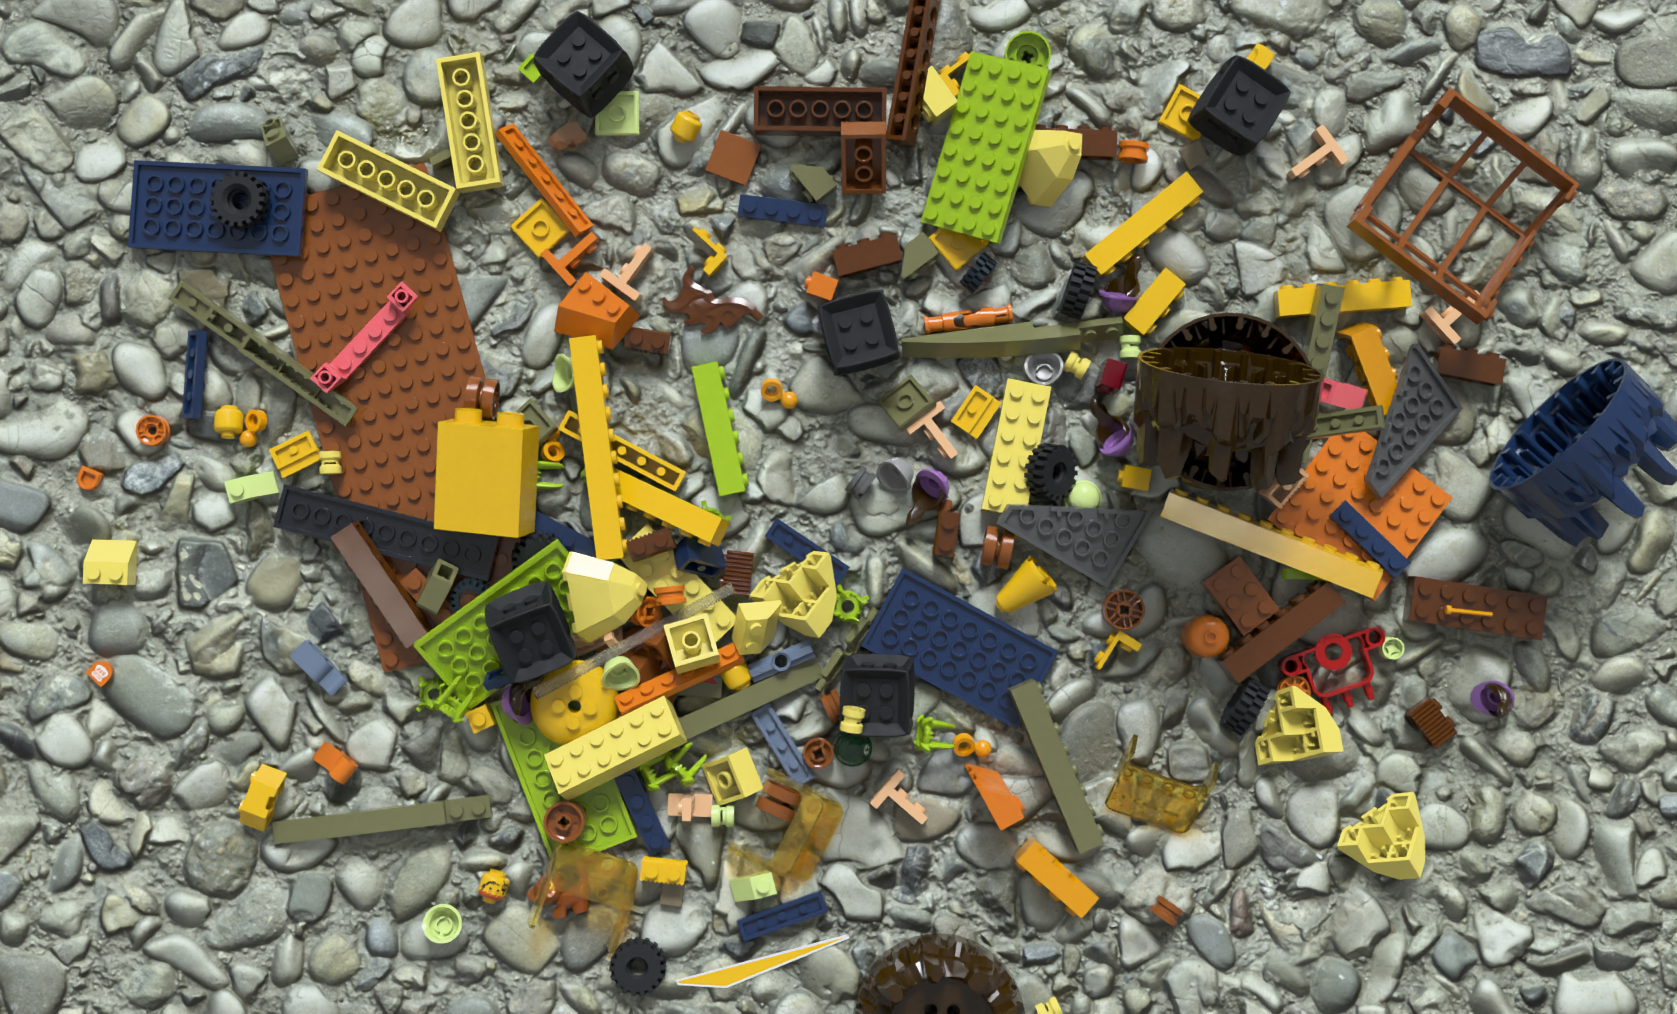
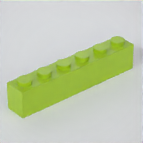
(719, 429)

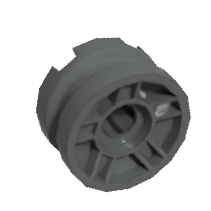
(860, 482)

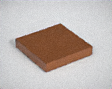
(733, 158)

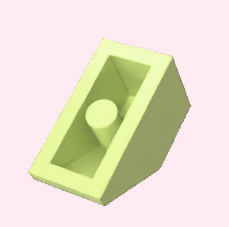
(251, 487)
(753, 886)

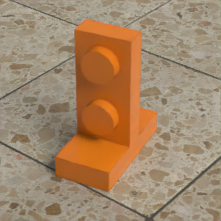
(572, 258)

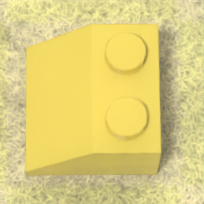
(937, 99)
(111, 562)
(755, 626)
(692, 643)
(732, 776)

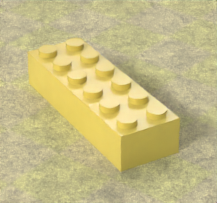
(470, 122)
(388, 181)
(1016, 436)
(662, 572)
(615, 748)

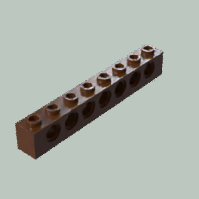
(912, 72)

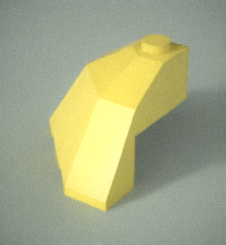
(1050, 165)
(805, 594)
(600, 595)
(1297, 730)
(1388, 838)

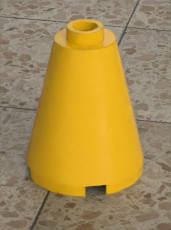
(1025, 587)

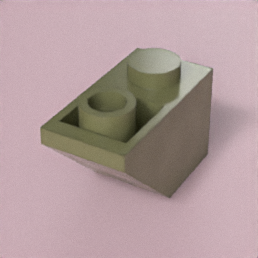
(279, 141)
(814, 180)
(917, 254)
(437, 586)

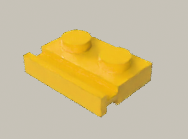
(976, 412)
(295, 454)

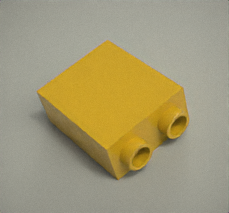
(486, 474)

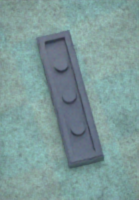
(782, 743)

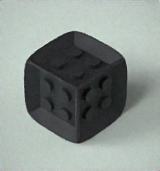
(584, 64)
(1239, 106)
(858, 332)
(530, 632)
(883, 688)

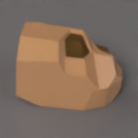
(568, 137)

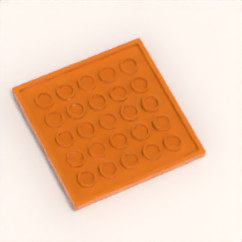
(1339, 475)

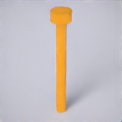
(1448, 610)

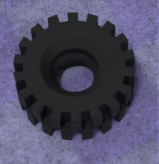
(225, 195)
(1078, 290)
(1042, 463)
(530, 546)
(1244, 706)
(646, 951)

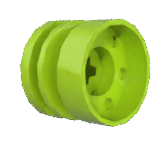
(1031, 44)

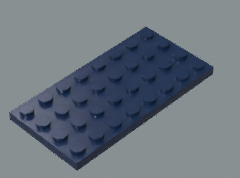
(175, 213)
(957, 645)

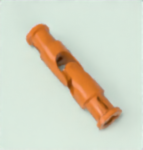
(983, 317)

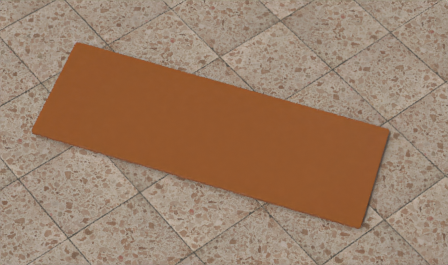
(411, 382)

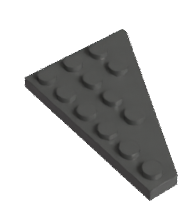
(1415, 418)
(1081, 537)

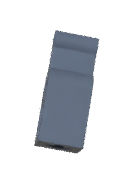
(319, 667)

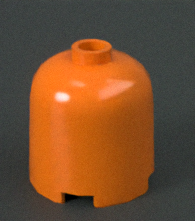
(1205, 636)

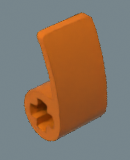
(335, 761)

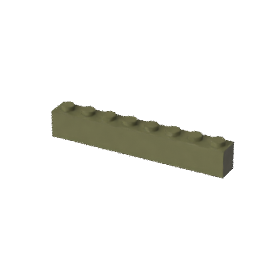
(1322, 330)
(1055, 765)

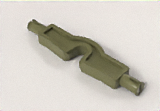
(853, 640)

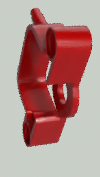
(1346, 652)

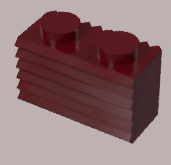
(1110, 376)

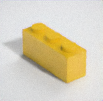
(1154, 303)

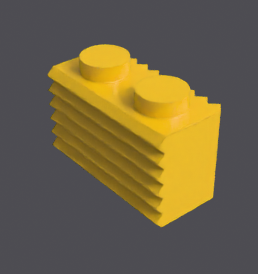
(663, 870)

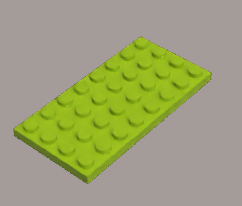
(986, 146)
(463, 640)
(605, 808)

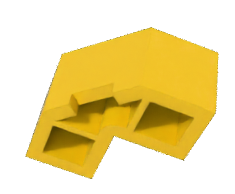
(260, 800)

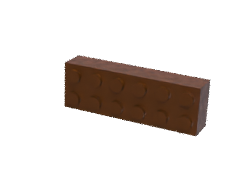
(815, 109)
(1513, 611)
(1280, 630)

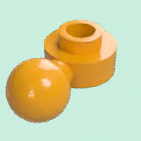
(788, 399)
(255, 422)
(554, 447)
(981, 748)

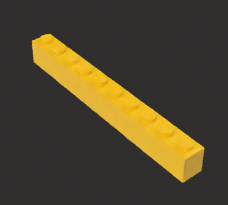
(597, 447)
(1272, 543)

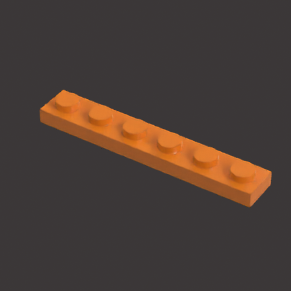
(544, 179)
(672, 683)

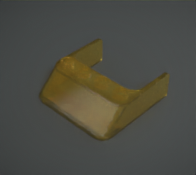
(1156, 797)
(805, 836)
(590, 876)

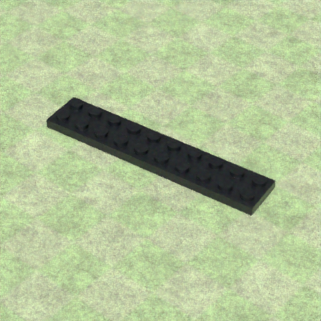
(390, 531)

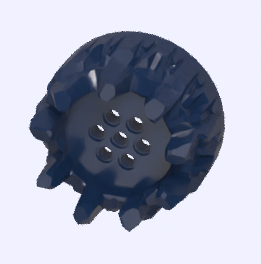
(1581, 451)

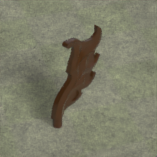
(706, 309)

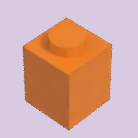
(821, 286)

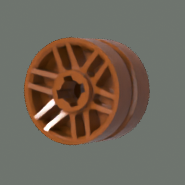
(483, 396)
(997, 547)
(1134, 609)
(779, 800)
(557, 829)

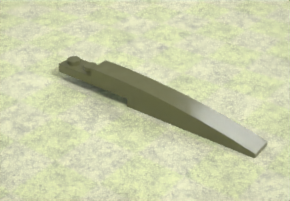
(1012, 340)
(262, 351)
(750, 698)
(382, 819)

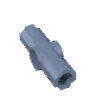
(767, 667)

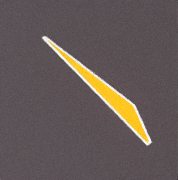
(740, 972)

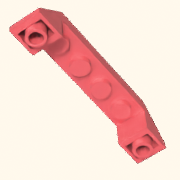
(367, 340)
(1341, 394)

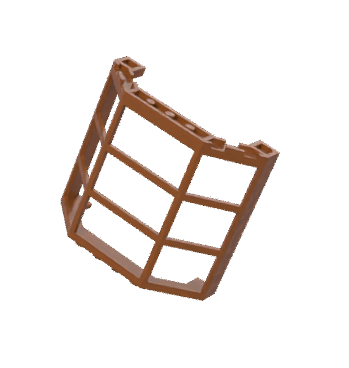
(1528, 156)

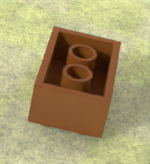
(863, 157)
(1239, 595)

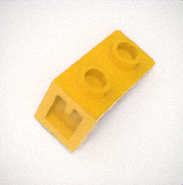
(946, 72)
(713, 263)
(1127, 643)

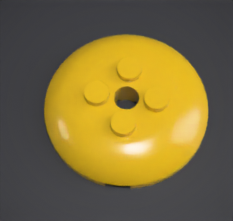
(565, 724)

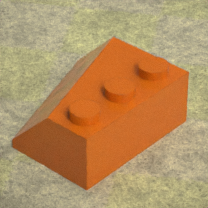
(594, 311)
(996, 795)

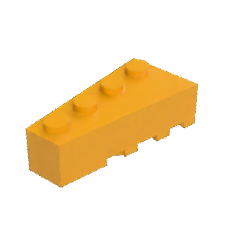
(1371, 361)
(1055, 877)

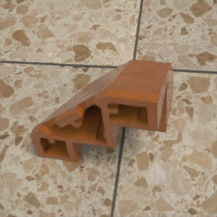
(650, 657)

